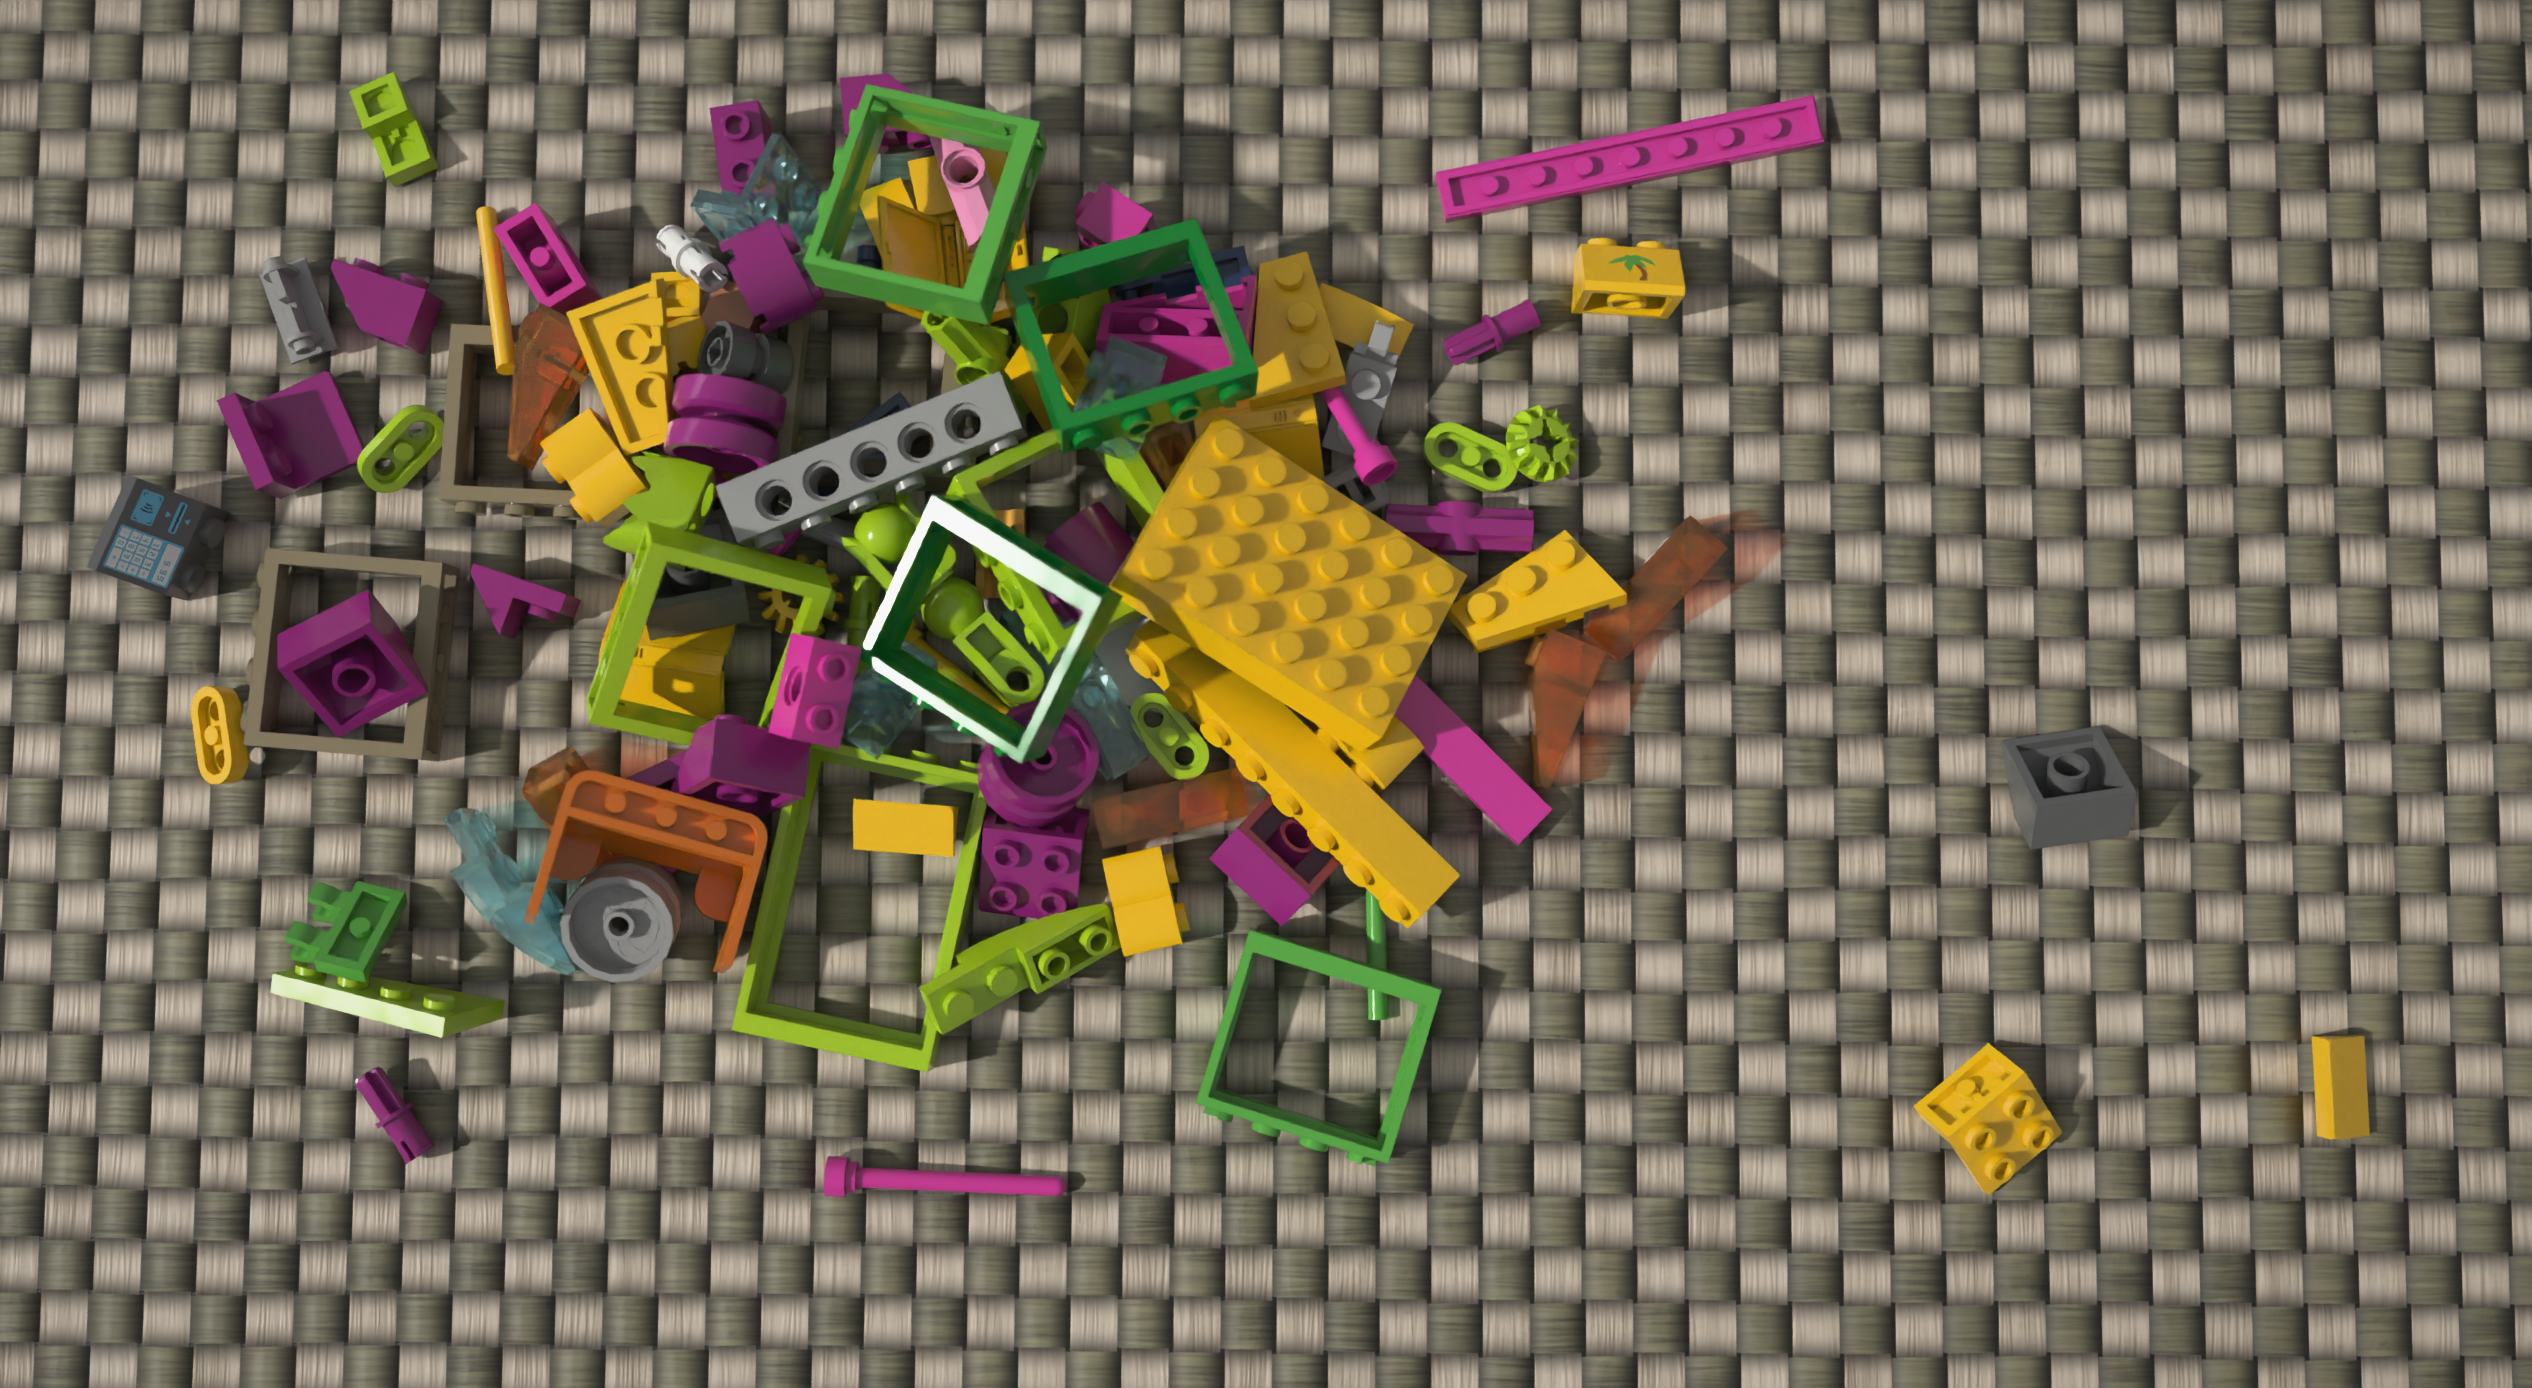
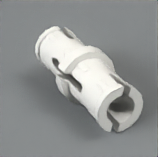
(692, 258)

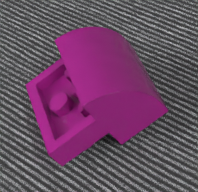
(1091, 543)

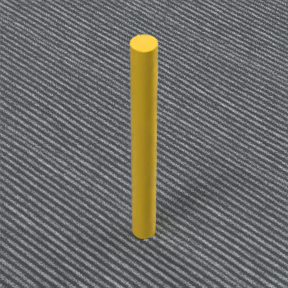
(496, 290)

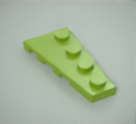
(389, 1001)

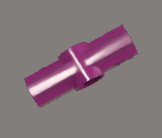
(1464, 527)

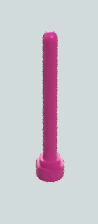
(1372, 460)
(846, 1176)

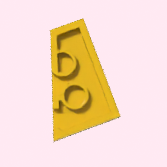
(630, 362)

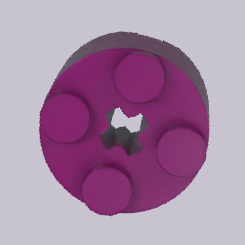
(771, 275)

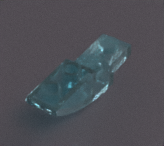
(1096, 702)
(495, 891)

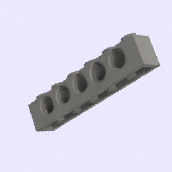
(750, 496)

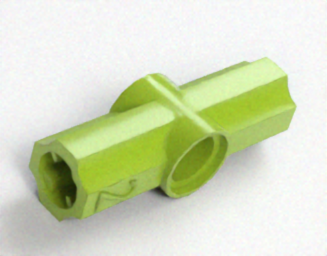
(975, 349)

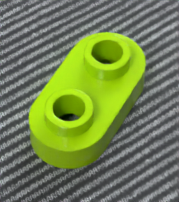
(406, 450)
(1471, 454)
(1170, 736)

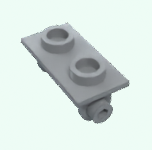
(297, 308)

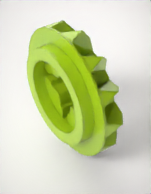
(1533, 459)

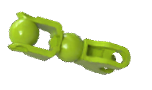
(951, 604)

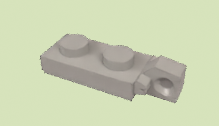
(1367, 387)

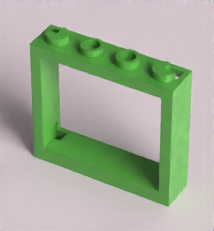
(852, 168)
(1315, 1132)

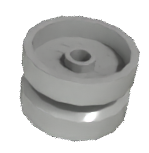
(622, 919)

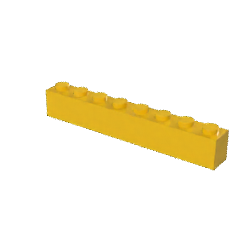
(1298, 773)

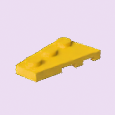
(1292, 334)
(1540, 588)

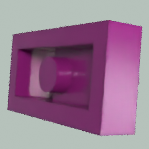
(509, 596)

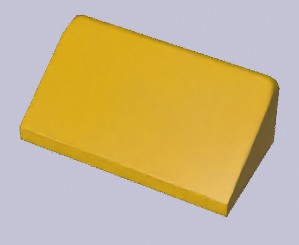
(904, 827)
(2340, 1086)

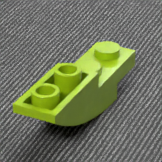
(1019, 958)

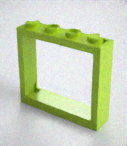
(711, 555)
(1019, 592)

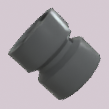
(744, 355)

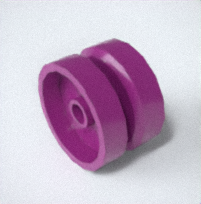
(725, 423)
(1045, 787)

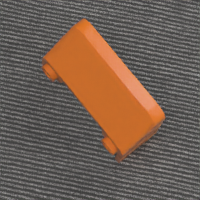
(663, 829)

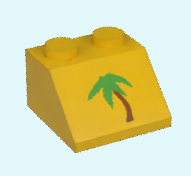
(1627, 280)

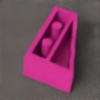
(1180, 328)

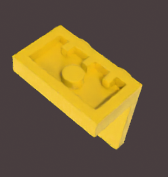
(1990, 1117)

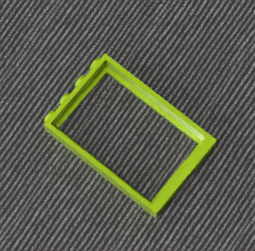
(829, 1032)

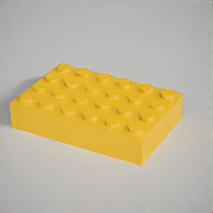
(1288, 583)

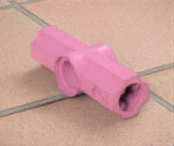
(970, 199)

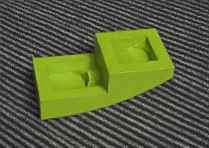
(394, 128)

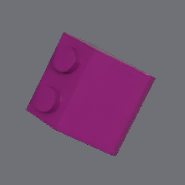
(350, 663)
(743, 767)
(1274, 861)

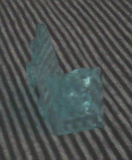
(775, 189)

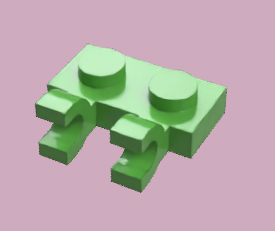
(359, 931)

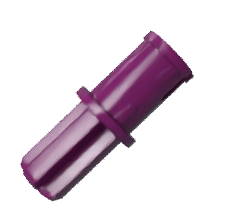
(1491, 333)
(394, 1114)

